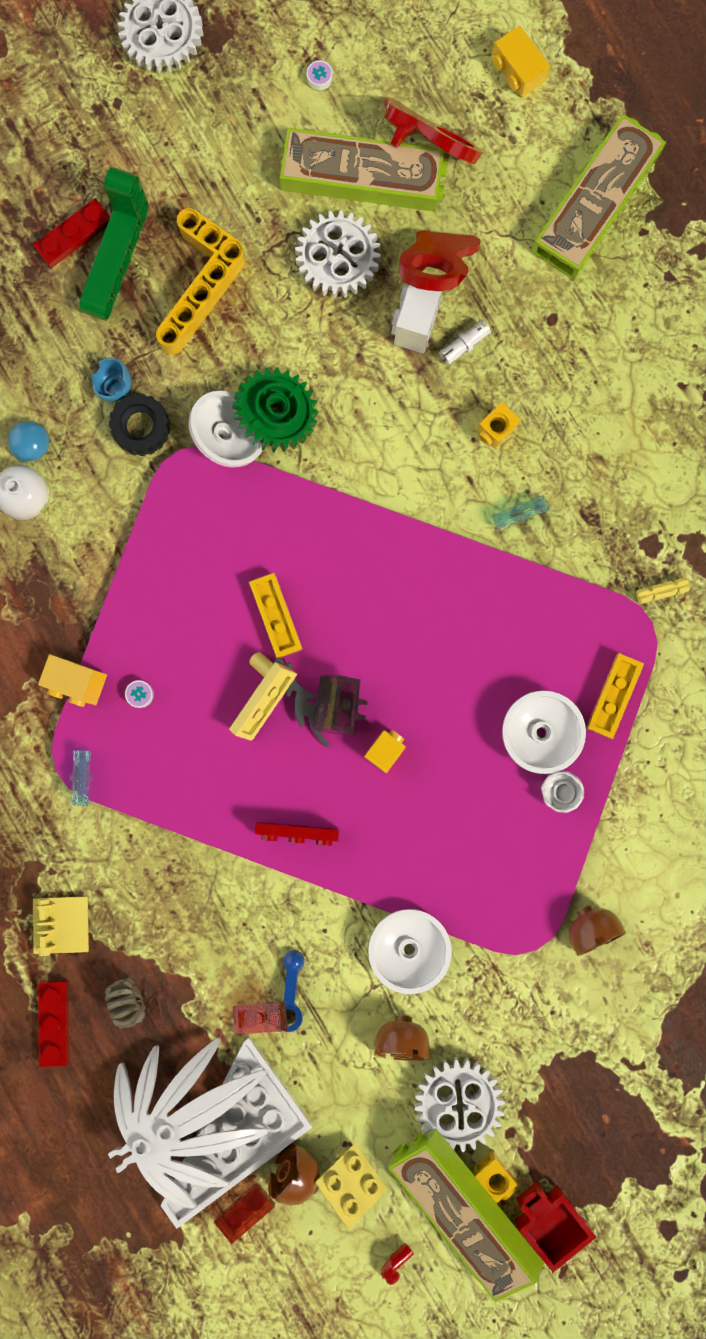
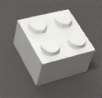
(415, 318)

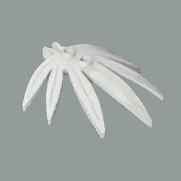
(158, 1136)

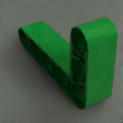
(118, 243)

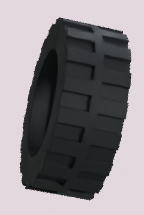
(130, 406)

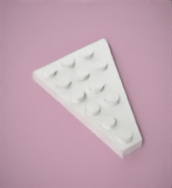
(265, 1106)

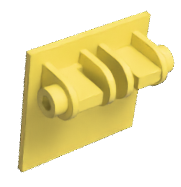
(60, 925)
(351, 1185)

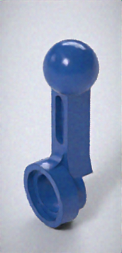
(293, 962)

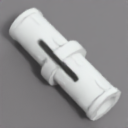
(465, 342)

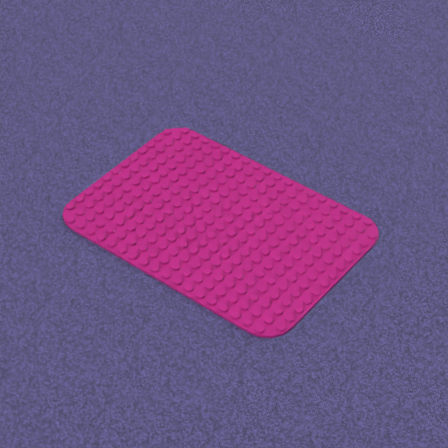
(441, 652)

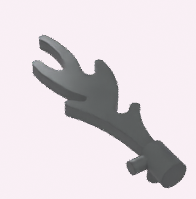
(301, 705)

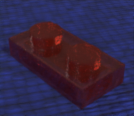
(260, 1018)
(244, 1213)

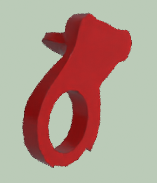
(410, 123)
(439, 252)

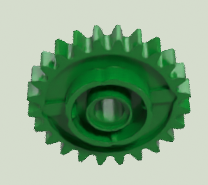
(273, 428)

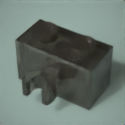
(337, 705)

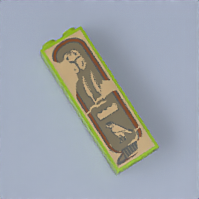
(362, 169)
(598, 196)
(465, 1215)

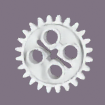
(160, 30)
(352, 236)
(483, 1102)

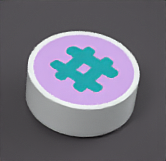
(319, 75)
(139, 694)

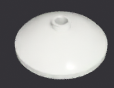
(214, 416)
(563, 730)
(415, 970)

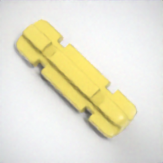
(662, 590)

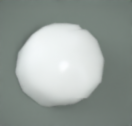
(562, 791)

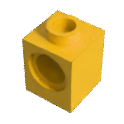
(501, 415)
(386, 750)
(491, 1165)

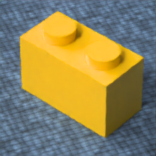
(520, 61)
(73, 680)

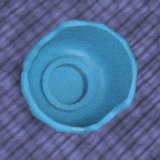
(111, 380)
(28, 441)

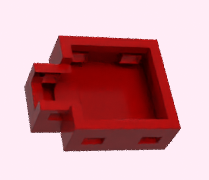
(552, 1225)

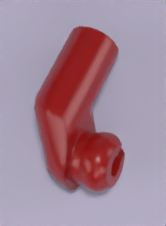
(394, 1262)

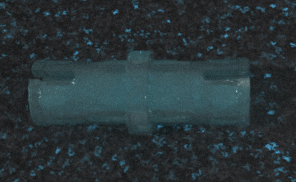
(537, 506)
(81, 778)

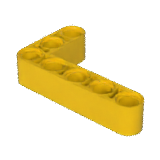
(203, 282)

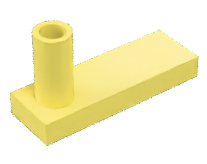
(265, 698)

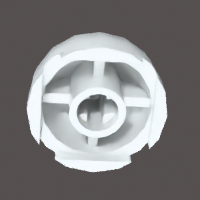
(22, 492)

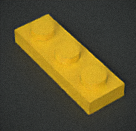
(275, 615)
(615, 696)

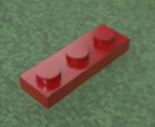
(72, 233)
(296, 833)
(53, 1023)

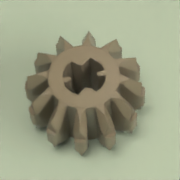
(125, 1003)

